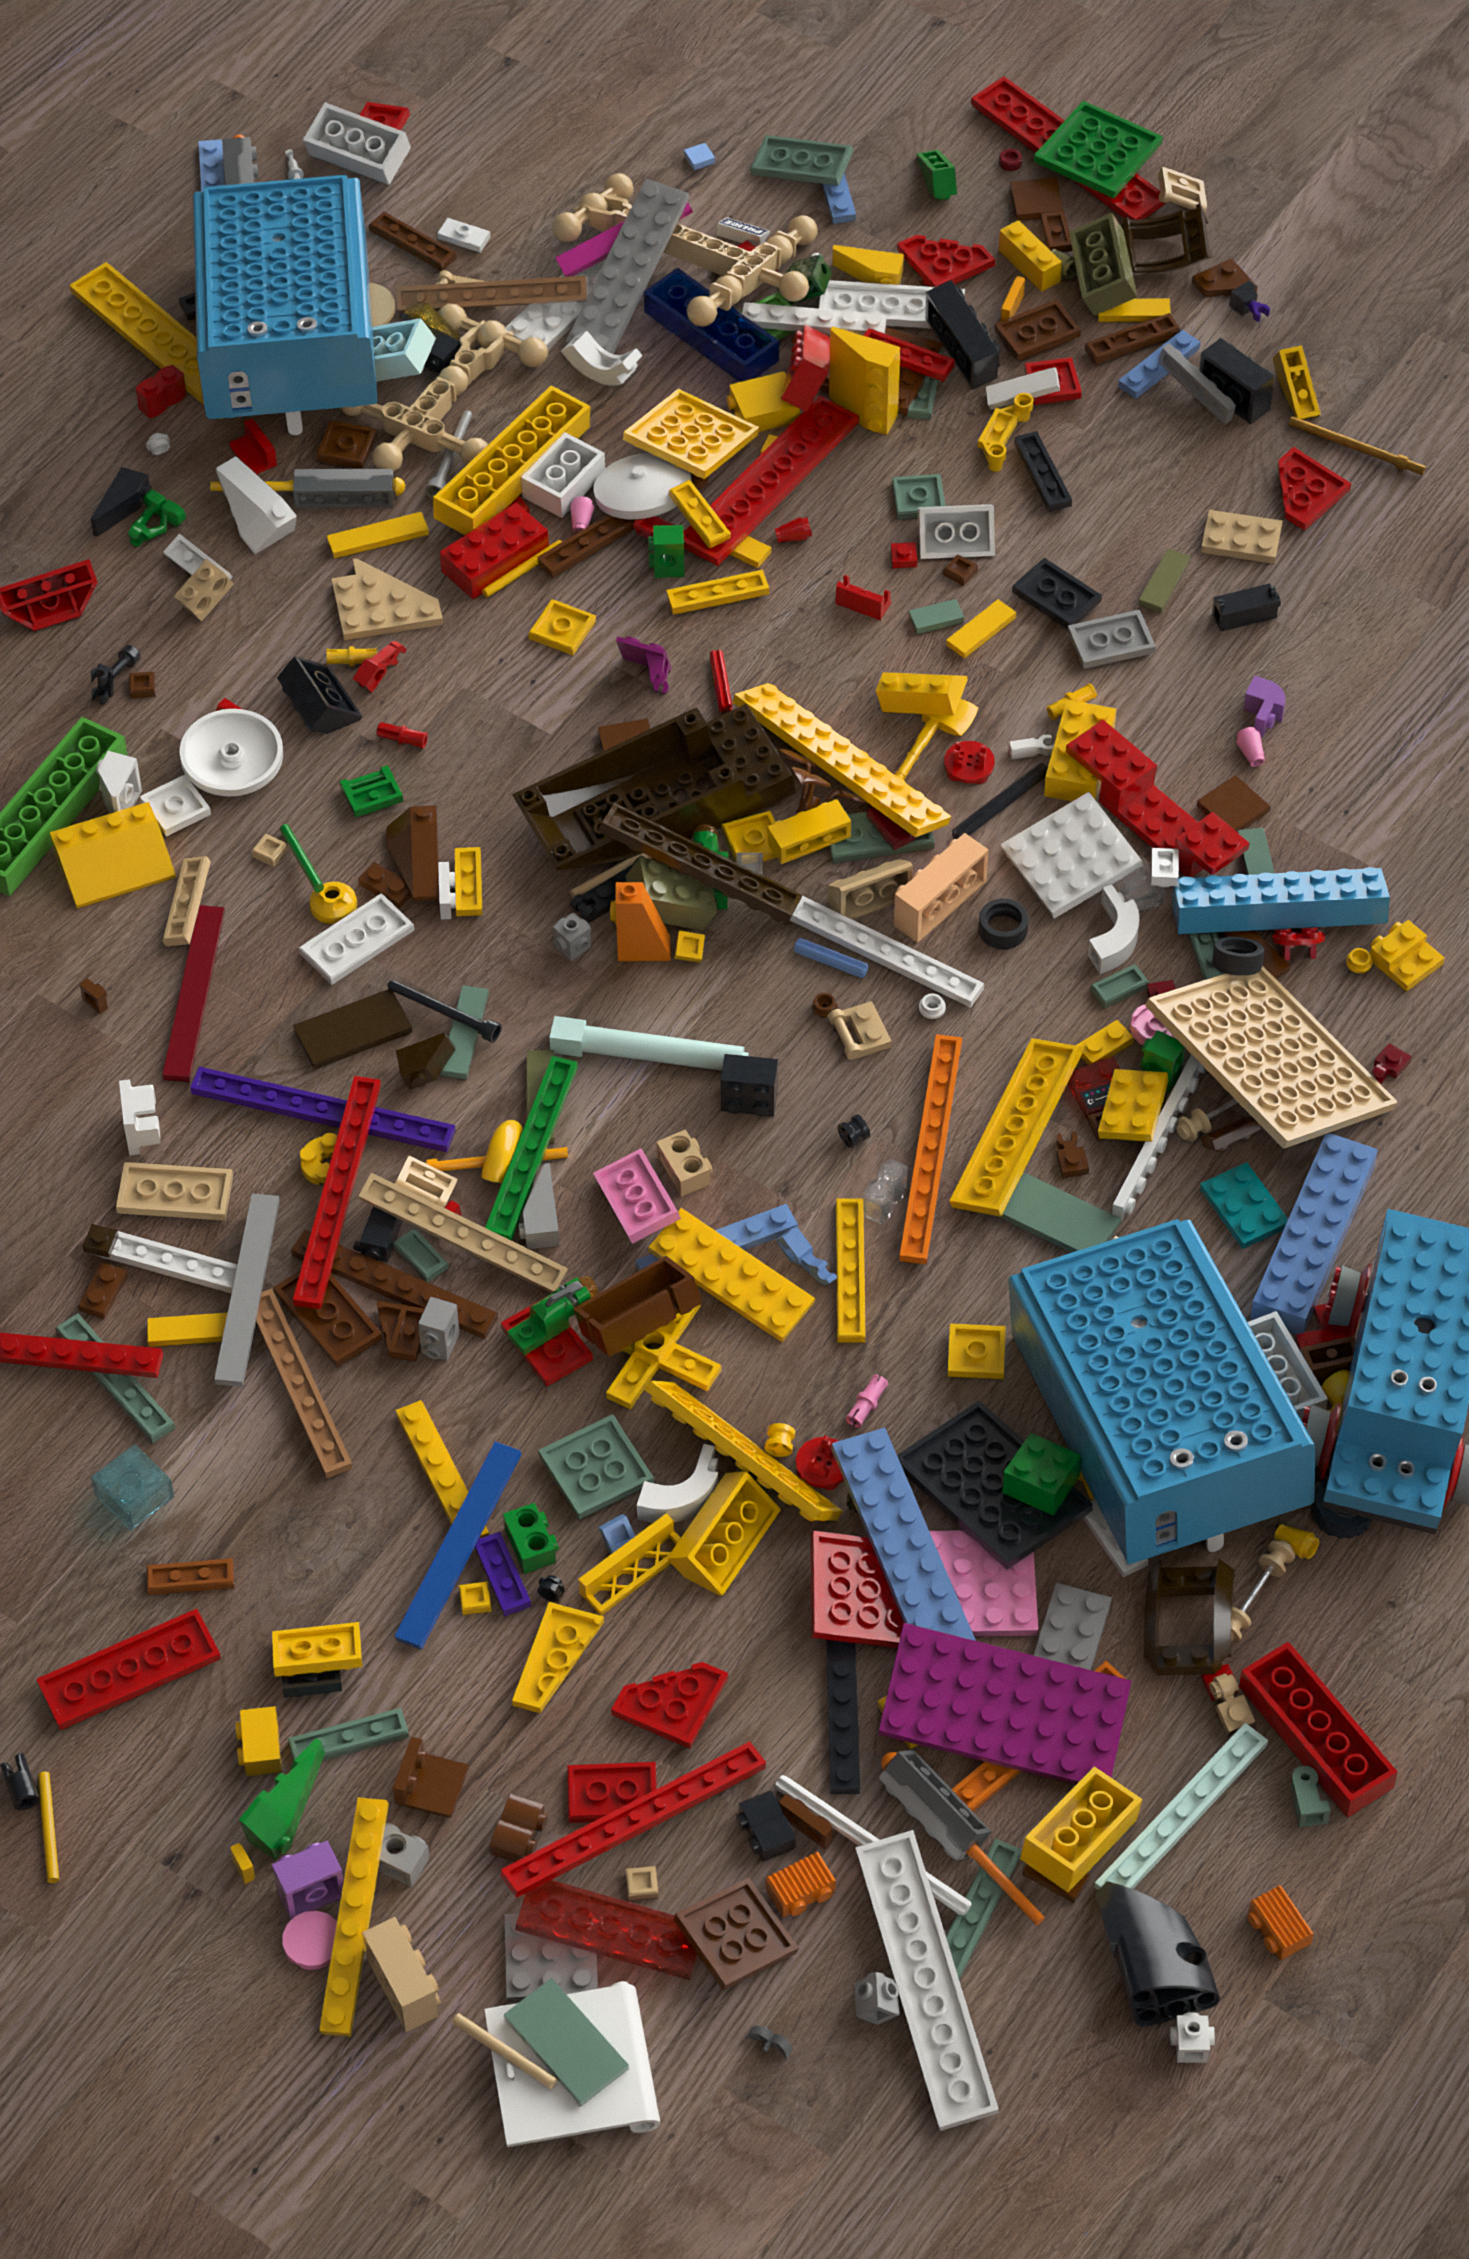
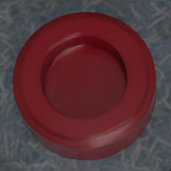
(1010, 160)

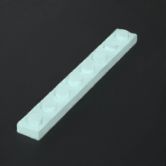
(1185, 1809)

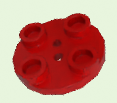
(969, 762)
(1288, 939)
(818, 1472)

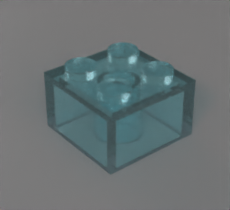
(132, 1487)

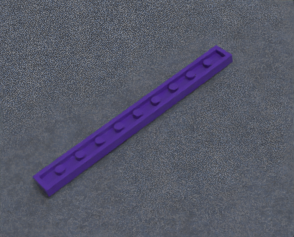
(319, 1108)

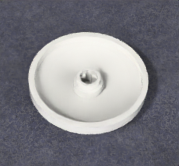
(638, 486)
(231, 752)

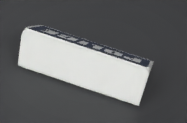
(741, 232)

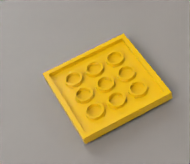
(691, 433)

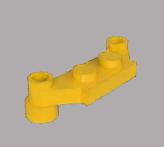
(1001, 427)

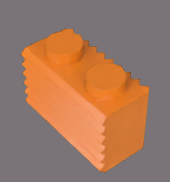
(800, 1885)
(1279, 1923)

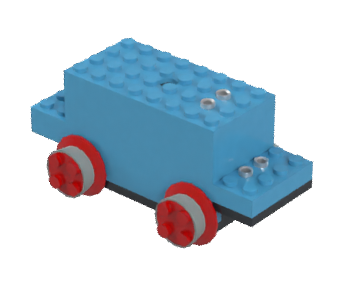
(1408, 1381)

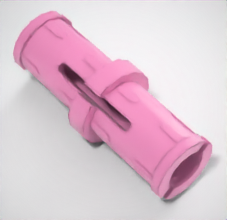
(866, 1401)

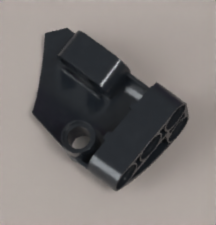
(1156, 1956)

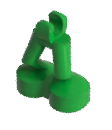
(157, 505)

